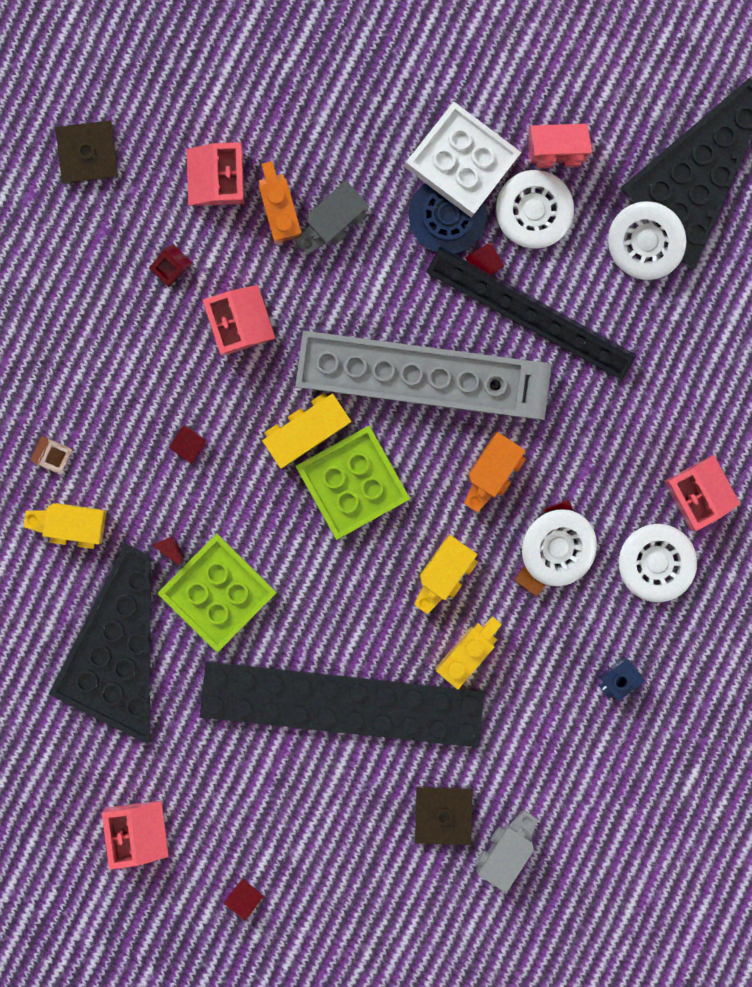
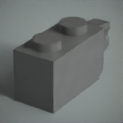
(332, 218)

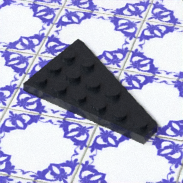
(698, 170)
(111, 658)

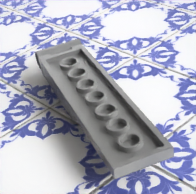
(423, 375)

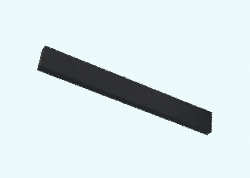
(531, 313)

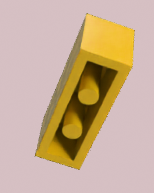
(305, 430)

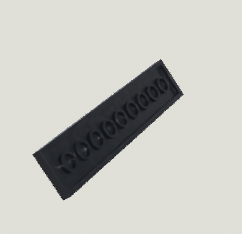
(342, 704)

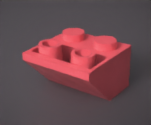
(559, 144)
(215, 174)
(238, 319)
(702, 493)
(135, 834)

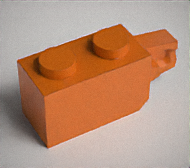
(278, 205)
(492, 470)

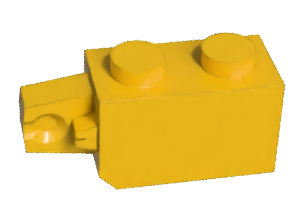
(68, 522)
(443, 573)
(468, 653)

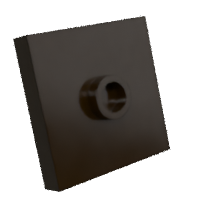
(87, 152)
(443, 815)

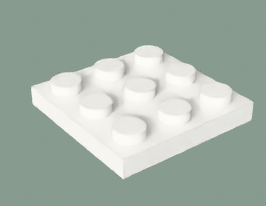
(462, 159)

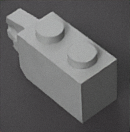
(508, 852)

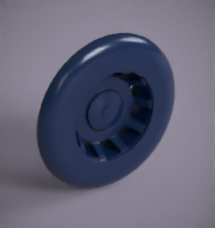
(446, 218)

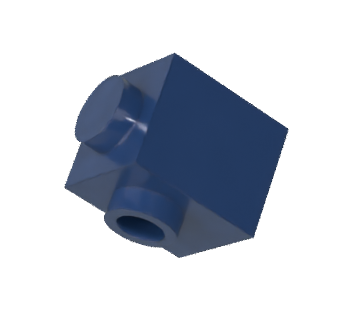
(620, 679)

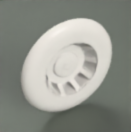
(534, 209)
(647, 240)
(558, 547)
(657, 563)

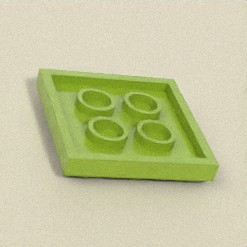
(352, 482)
(217, 592)

